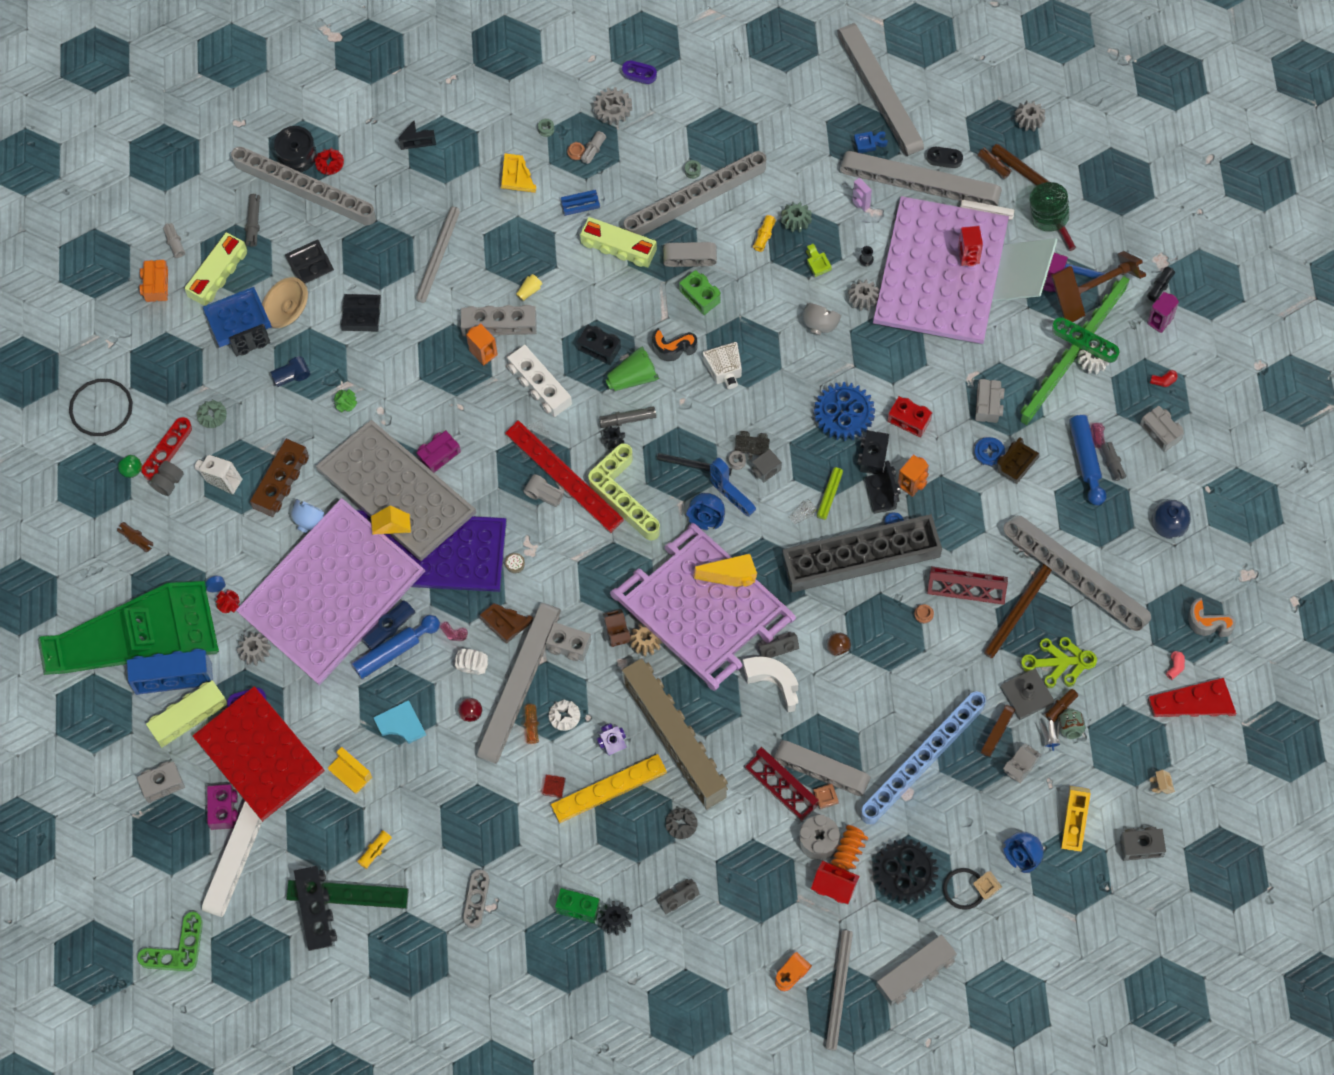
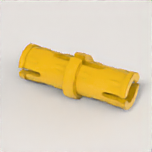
(764, 233)
(374, 849)

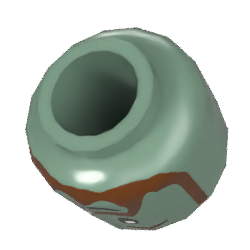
(1072, 723)

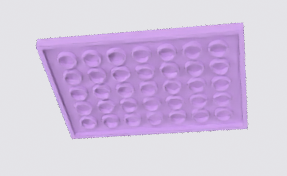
(923, 273)
(330, 591)

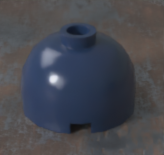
(1171, 519)

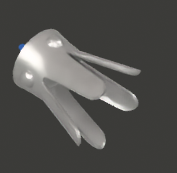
(1051, 740)

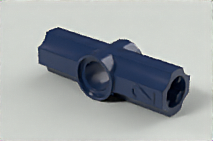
(397, 617)

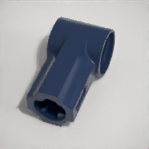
(295, 370)

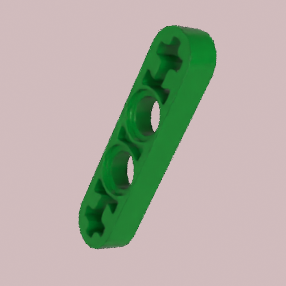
(1083, 343)

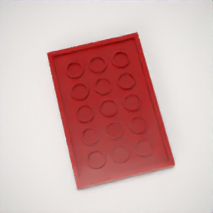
(258, 753)

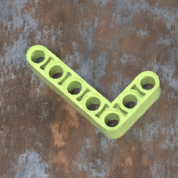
(620, 495)

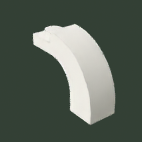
(771, 670)

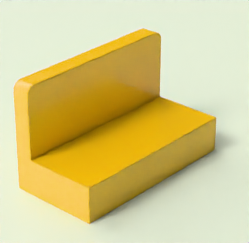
(350, 771)

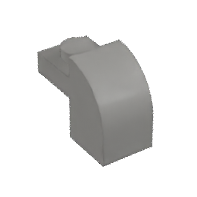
(1022, 763)

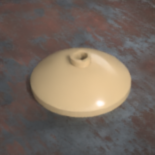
(285, 302)

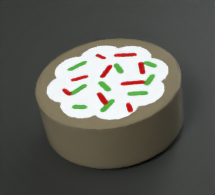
(515, 563)

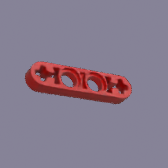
(170, 450)

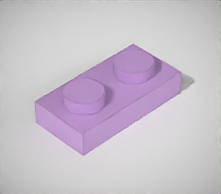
(861, 194)

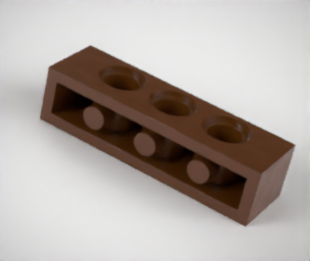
(288, 452)

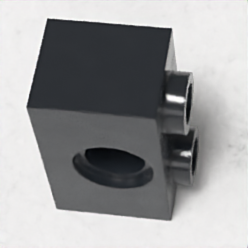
(873, 442)

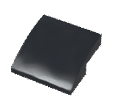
(309, 262)
(361, 312)

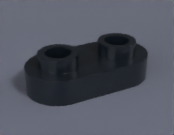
(944, 158)

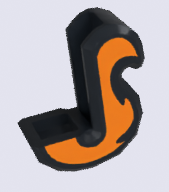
(673, 349)

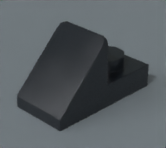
(412, 139)

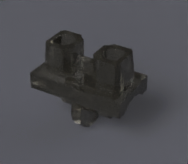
(752, 445)

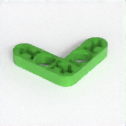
(178, 956)

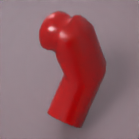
(1166, 380)

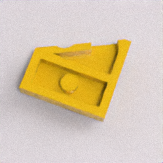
(516, 174)

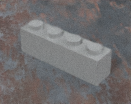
(916, 970)

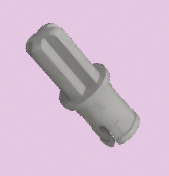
(593, 147)
(174, 240)

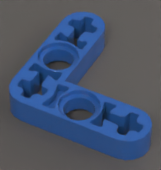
(720, 480)

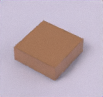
(826, 796)

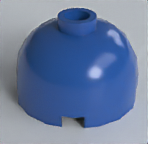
(706, 511)
(1024, 851)

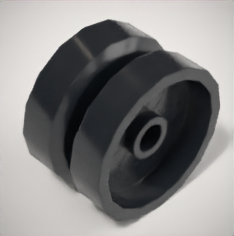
(295, 148)

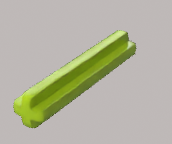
(829, 493)

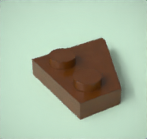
(505, 622)

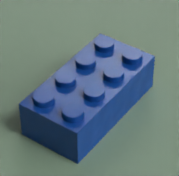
(169, 671)

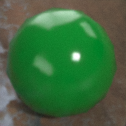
(130, 466)

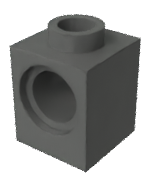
(766, 466)

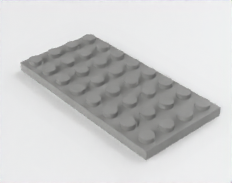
(382, 473)

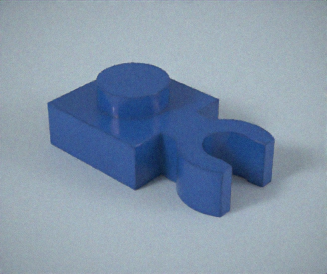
(867, 142)

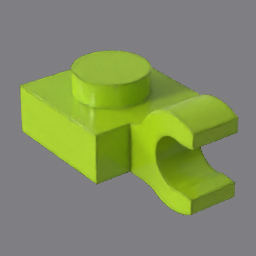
(817, 262)

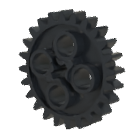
(890, 880)

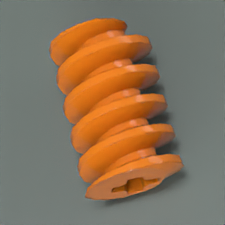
(849, 848)

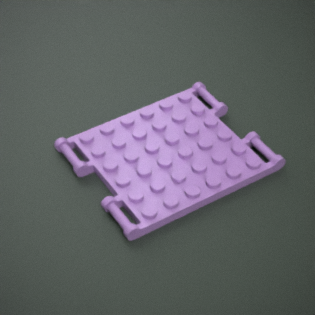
(697, 617)

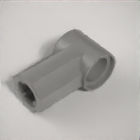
(539, 488)

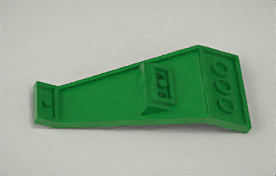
(171, 621)

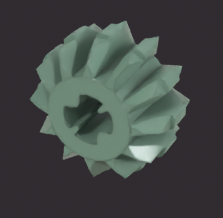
(796, 217)

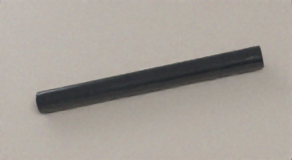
(685, 462)

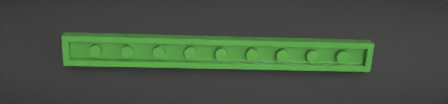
(1071, 354)

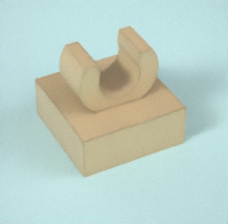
(1164, 782)
(987, 885)

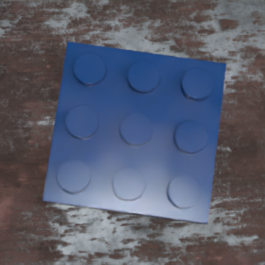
(235, 315)

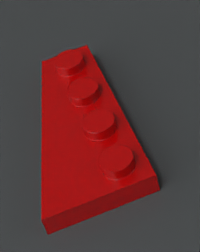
(1200, 699)

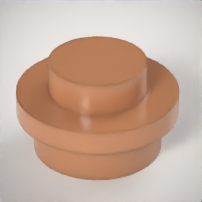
(575, 151)
(924, 613)

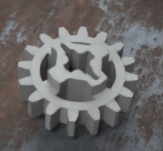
(612, 105)

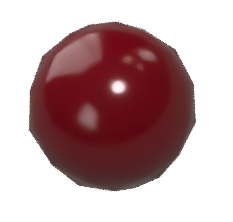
(470, 709)

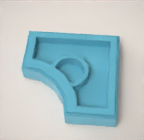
(401, 722)

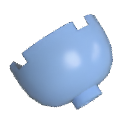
(306, 515)

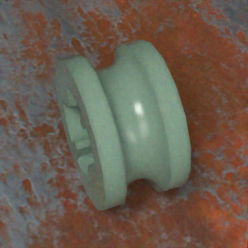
(547, 132)
(692, 175)

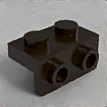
(1017, 460)

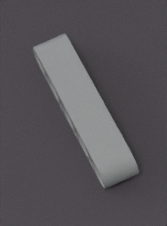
(822, 768)

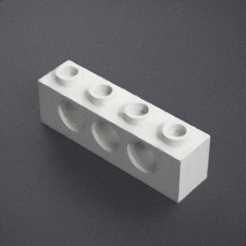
(525, 358)

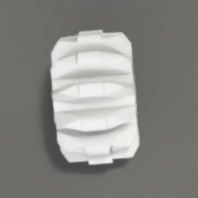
(1092, 362)
(471, 661)

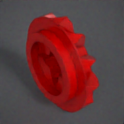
(334, 166)

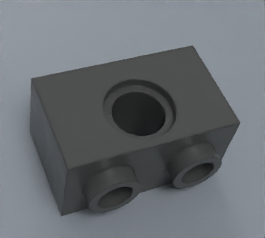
(1134, 851)

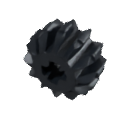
(607, 918)

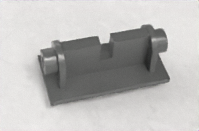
(786, 643)
(686, 892)

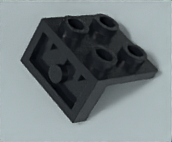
(249, 340)
(883, 490)

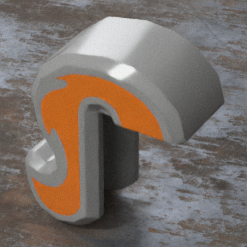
(1209, 624)

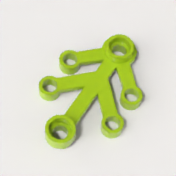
(1061, 661)

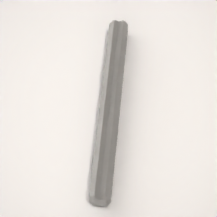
(437, 255)
(839, 990)

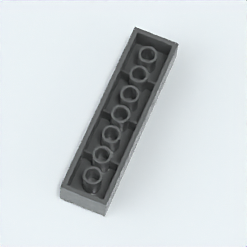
(861, 553)

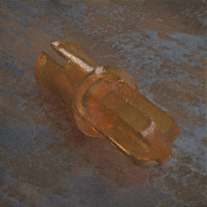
(531, 724)

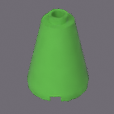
(633, 371)

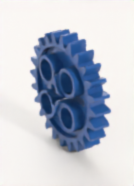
(857, 421)

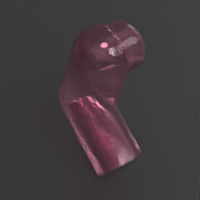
(454, 635)

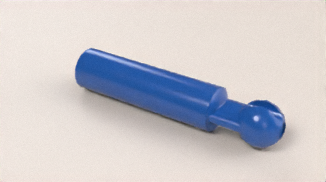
(1087, 457)
(394, 647)

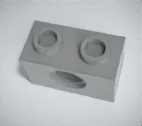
(171, 784)

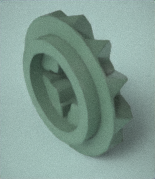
(219, 416)

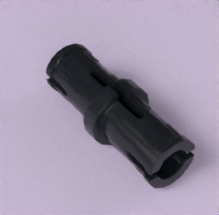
(1160, 284)

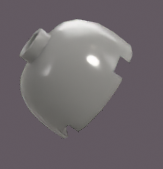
(820, 319)

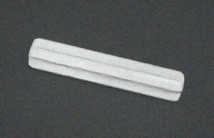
(988, 208)

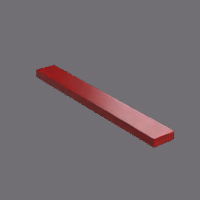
(564, 476)

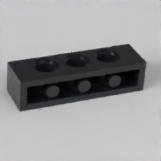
(303, 878)

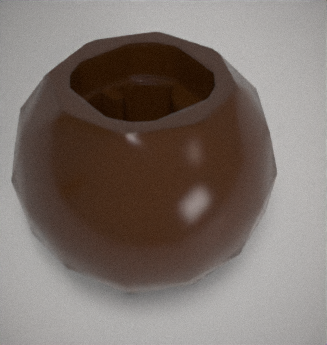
(838, 644)

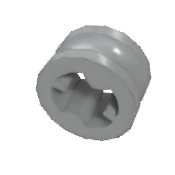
(737, 454)

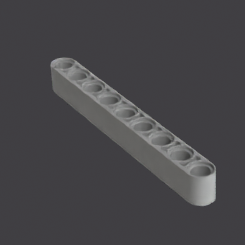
(880, 89)
(919, 179)
(701, 188)
(307, 192)
(1086, 573)
(518, 684)

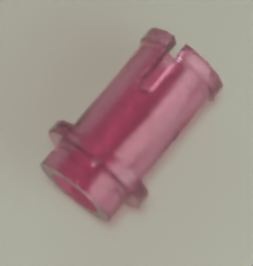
(1098, 434)

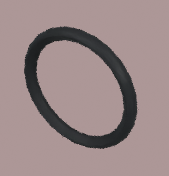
(964, 907)

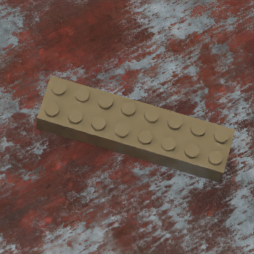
(674, 733)

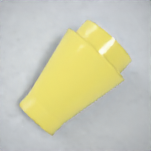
(529, 287)

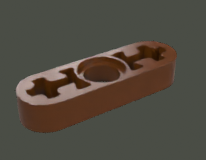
(998, 730)

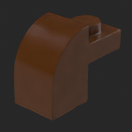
(616, 628)

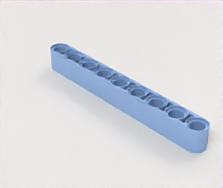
(918, 765)

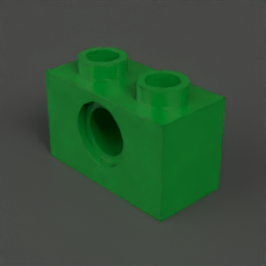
(577, 905)

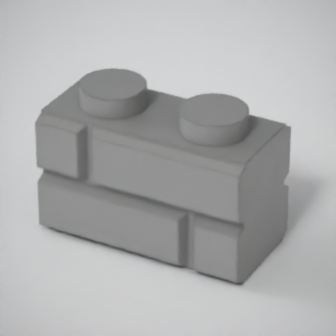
(988, 401)
(1162, 428)

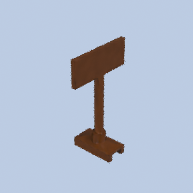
(1069, 293)

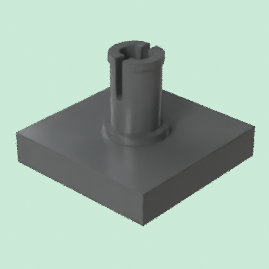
(1027, 694)

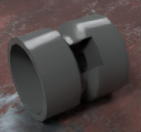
(166, 478)

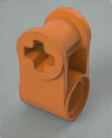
(794, 970)

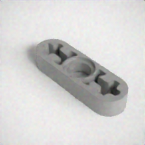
(484, 886)

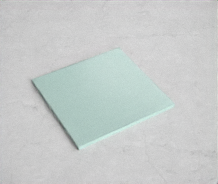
(1023, 269)

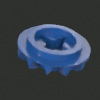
(995, 445)

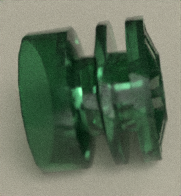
(1049, 206)

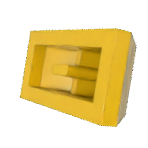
(390, 521)

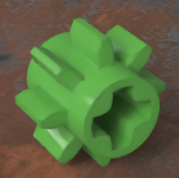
(345, 400)

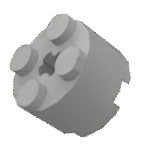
(819, 826)

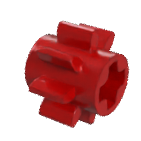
(227, 601)

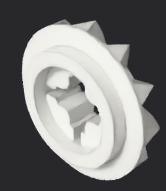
(566, 723)

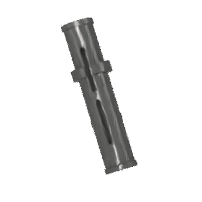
(252, 223)
(627, 417)

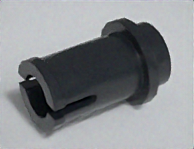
(866, 258)

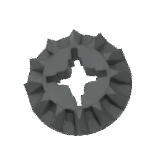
(686, 830)

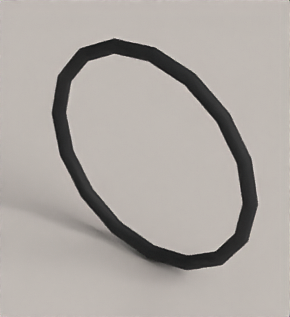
(93, 382)

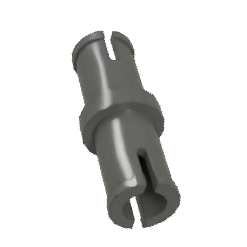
(1113, 461)

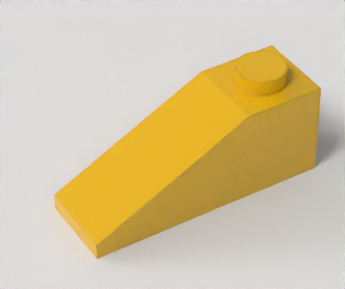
(731, 571)
(1075, 818)

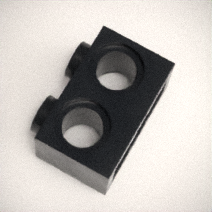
(596, 348)

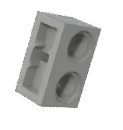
(571, 637)

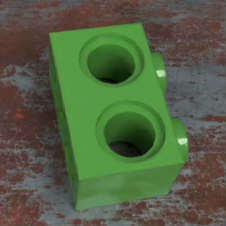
(697, 294)

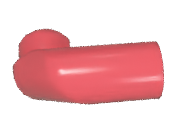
(1178, 665)

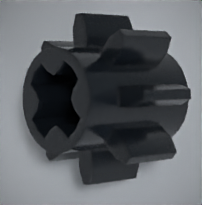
(613, 437)

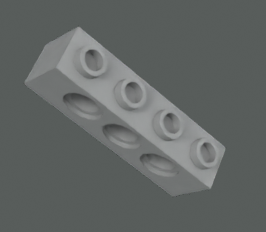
(507, 325)

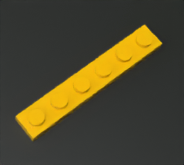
(608, 788)

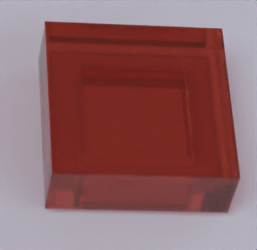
(554, 786)

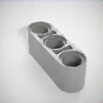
(690, 254)

